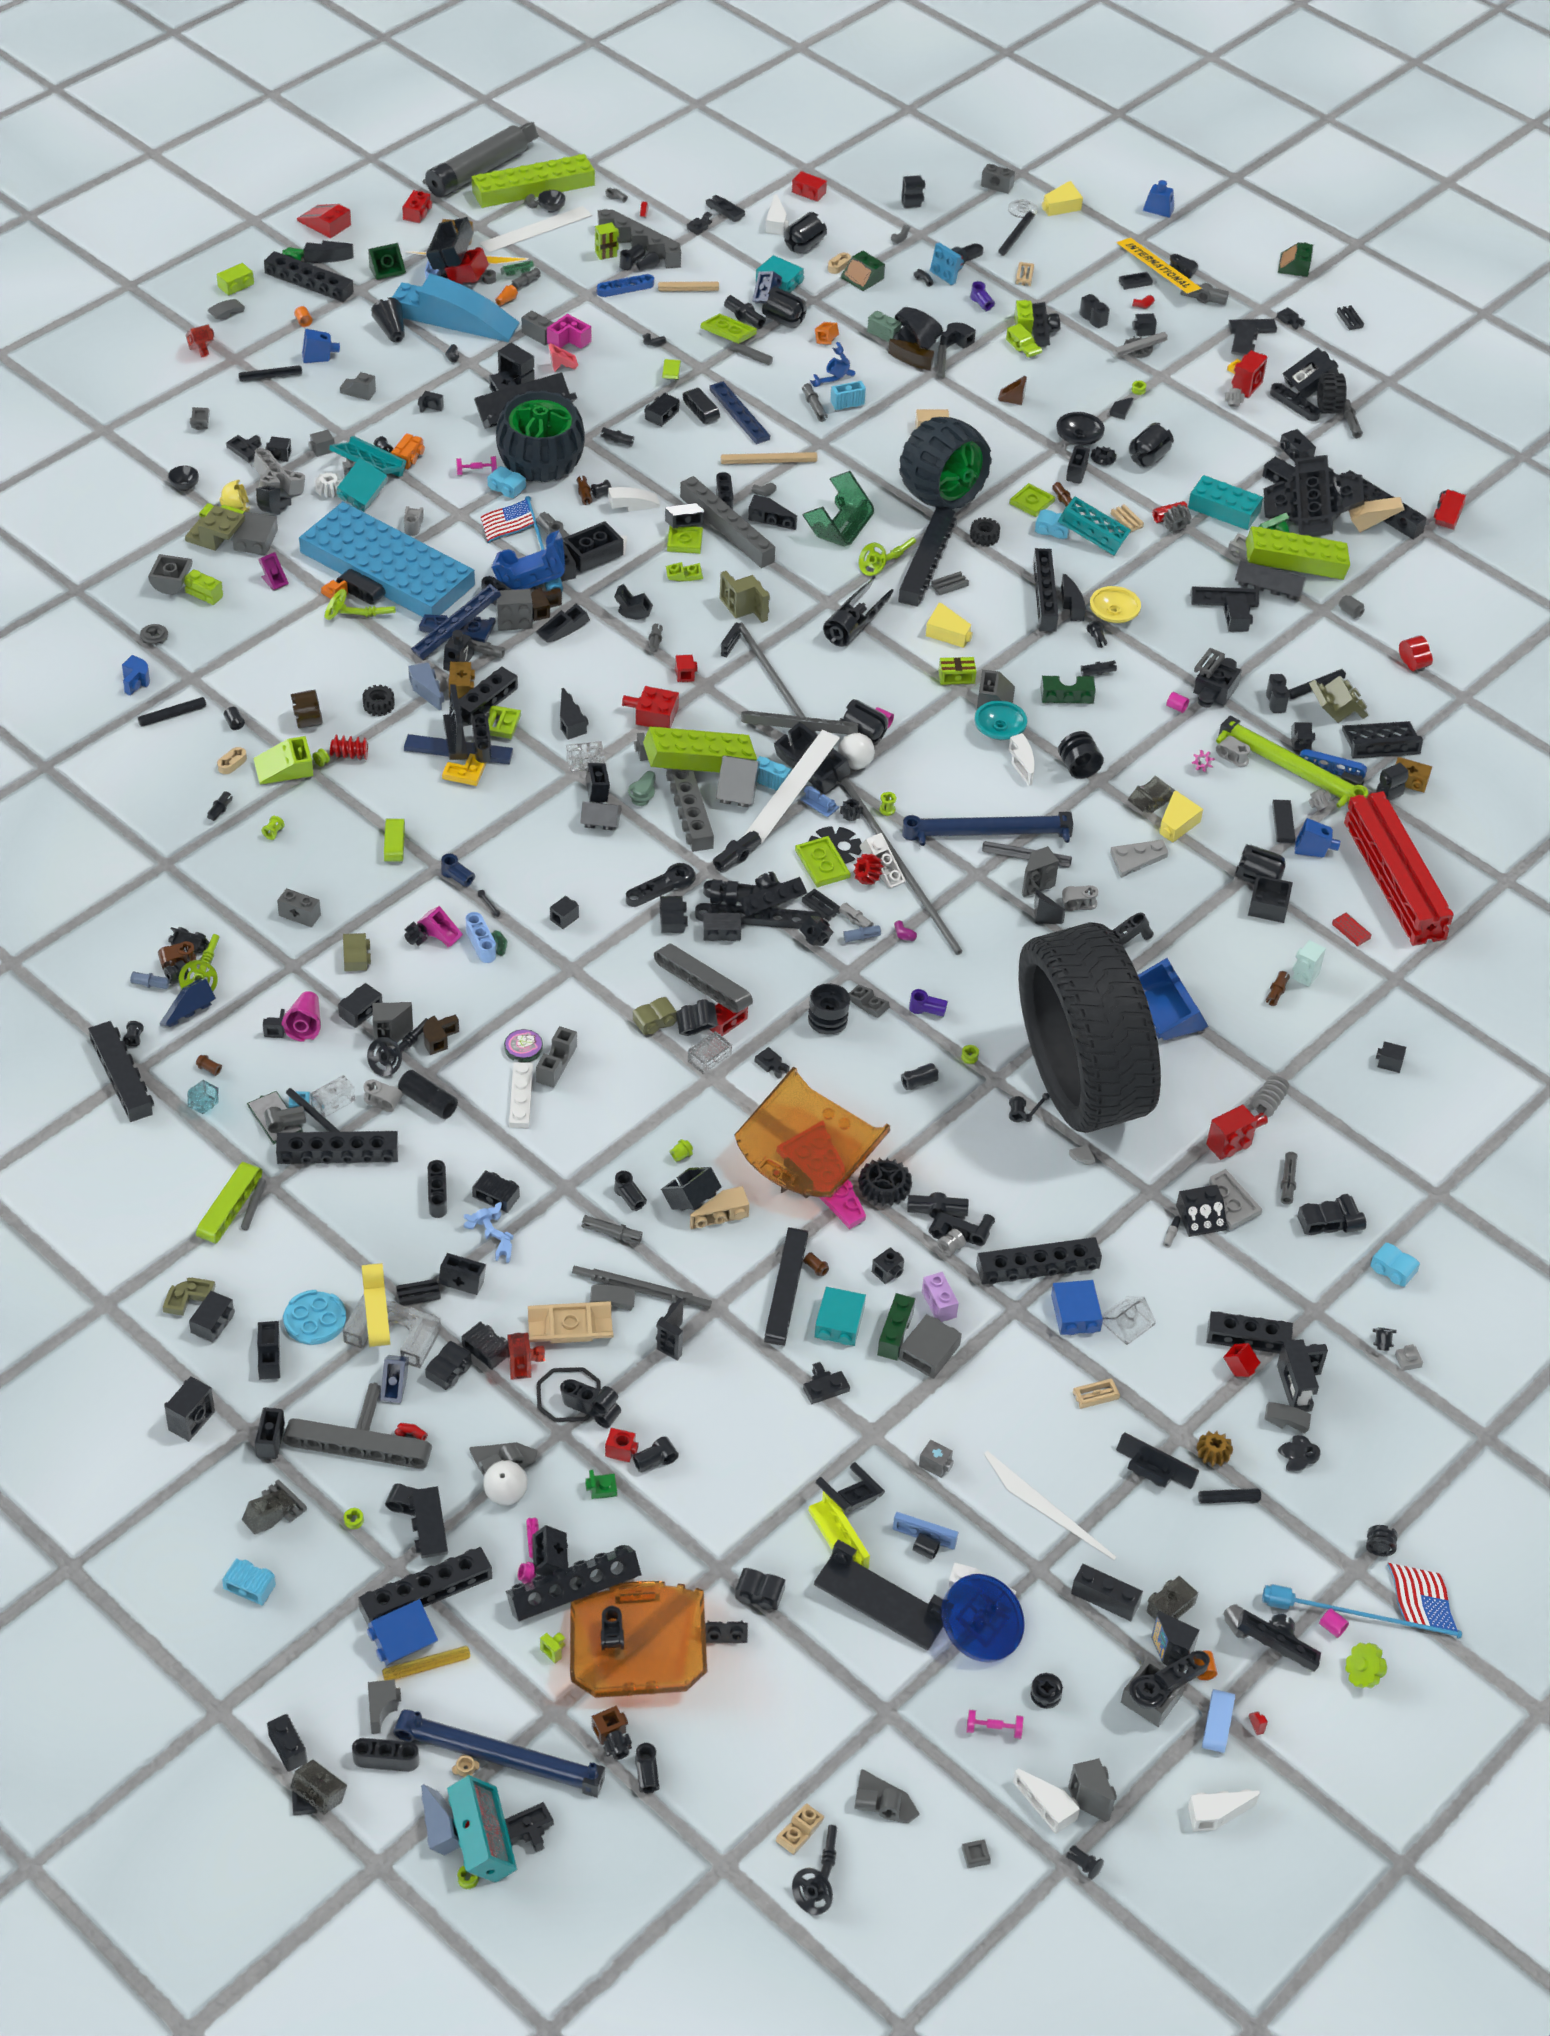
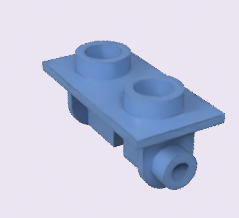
(819, 802)

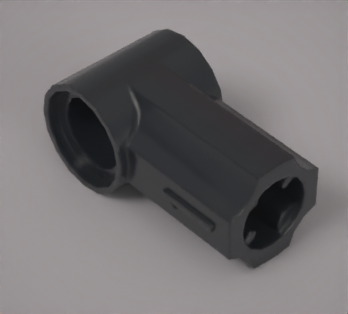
(628, 257)
(629, 1190)
(1353, 1218)
(660, 1452)
(647, 1768)

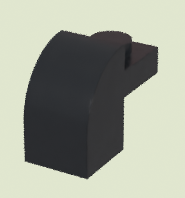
(958, 333)
(270, 501)
(632, 606)
(1302, 736)

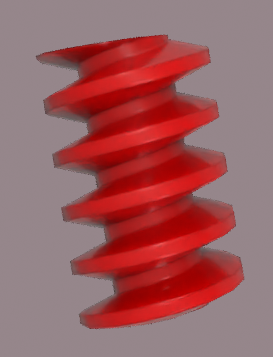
(349, 747)

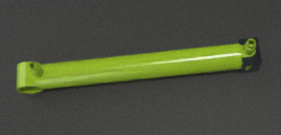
(1291, 761)

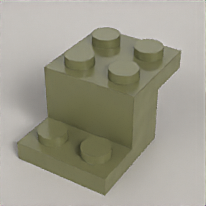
(215, 528)
(744, 596)
(1339, 698)

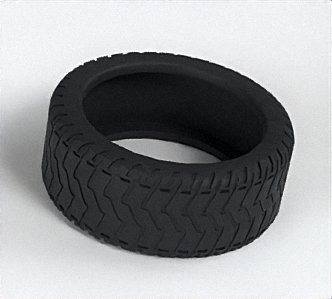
(1089, 1027)

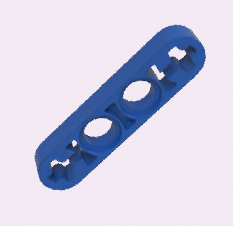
(611, 288)
(1333, 761)

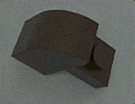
(544, 601)
(436, 1033)

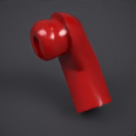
(1144, 303)
(412, 1429)

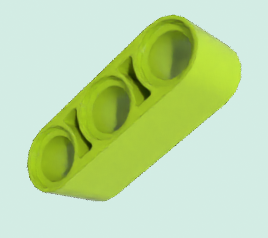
(394, 840)

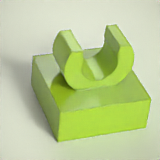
(552, 1646)

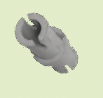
(855, 917)

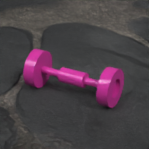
(476, 465)
(995, 1724)

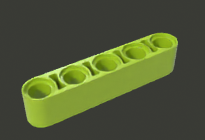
(229, 1202)

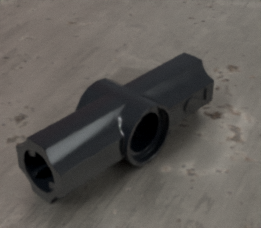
(744, 312)
(737, 851)
(937, 1203)

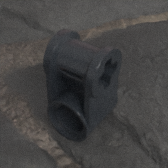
(1183, 265)
(398, 1499)
(612, 1632)

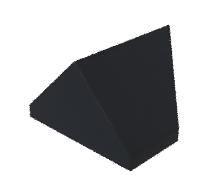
(1047, 911)

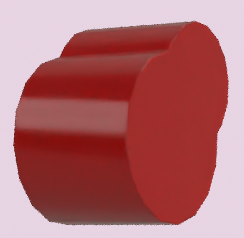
(1415, 653)

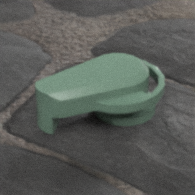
(643, 789)

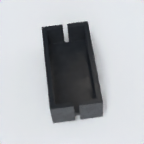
(447, 245)
(831, 769)

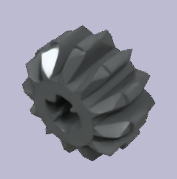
(1177, 518)

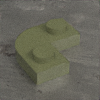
(179, 1295)

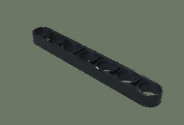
(767, 920)

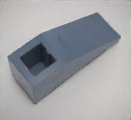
(424, 684)
(439, 1822)

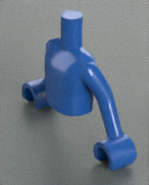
(835, 367)

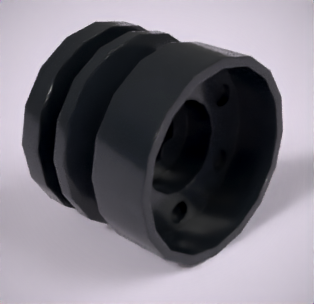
(1080, 755)
(828, 1008)

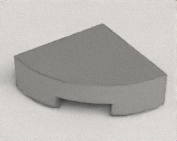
(1082, 1154)

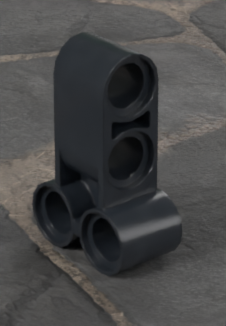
(591, 1401)

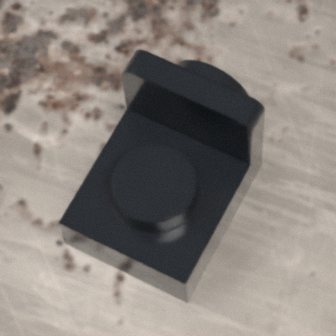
(431, 401)

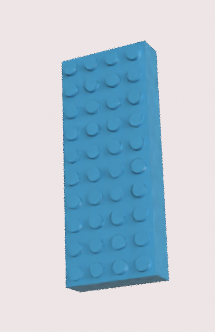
(405, 567)

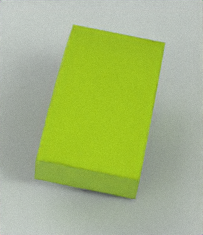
(688, 573)

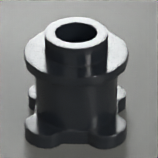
(1383, 1338)

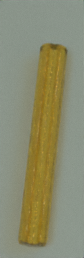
(426, 1663)

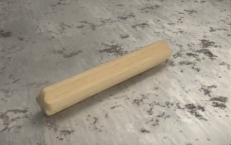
(688, 286)

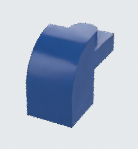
(135, 673)

